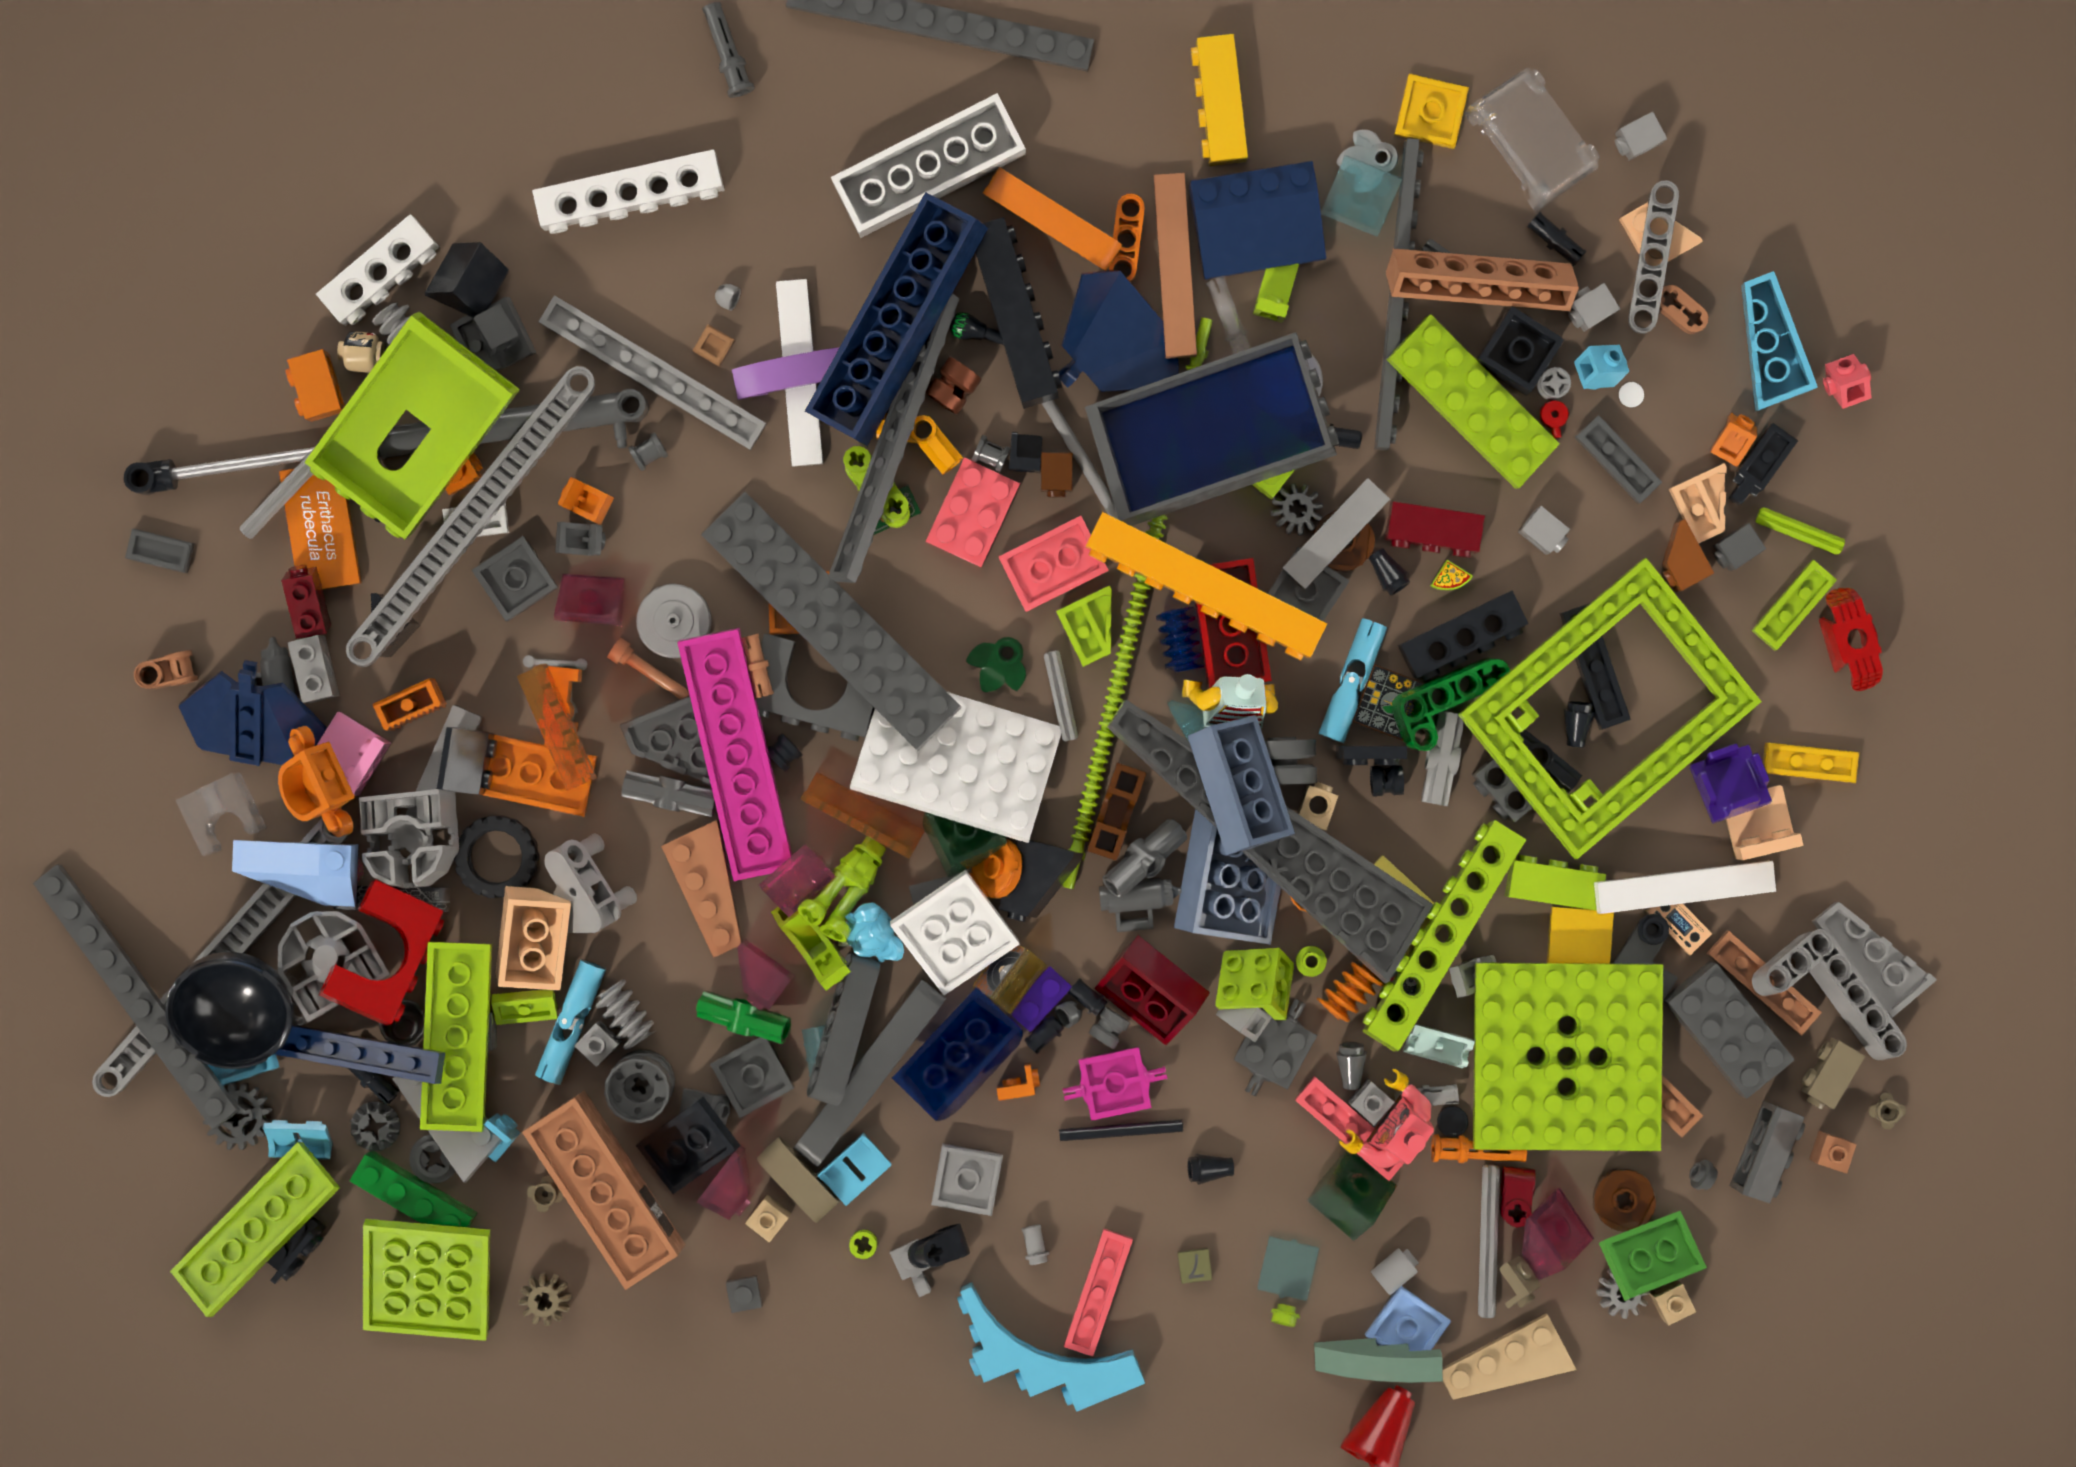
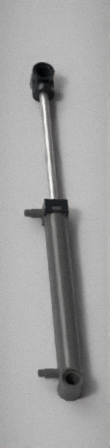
(401, 441)

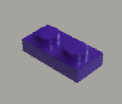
(1041, 998)

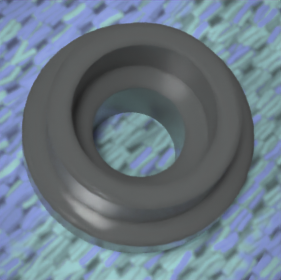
(1703, 1175)

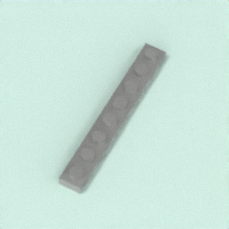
(652, 372)

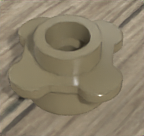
(1896, 1111)
(543, 1203)

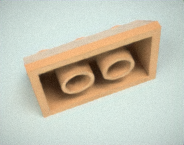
(532, 939)

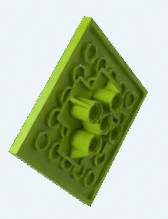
(1611, 1101)

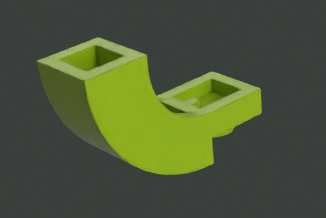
(816, 948)

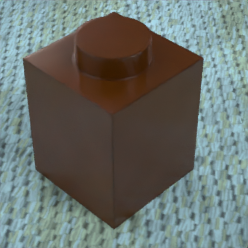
(1056, 474)

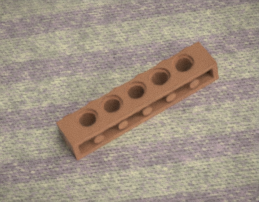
(1481, 279)

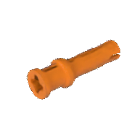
(1462, 1154)

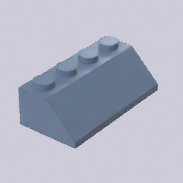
(1241, 784)

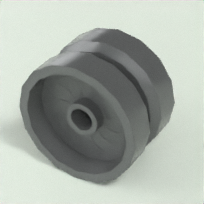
(1284, 756)

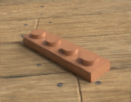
(1743, 963)

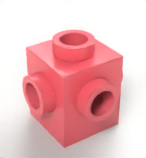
(1847, 381)

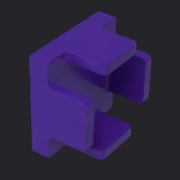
(1731, 782)

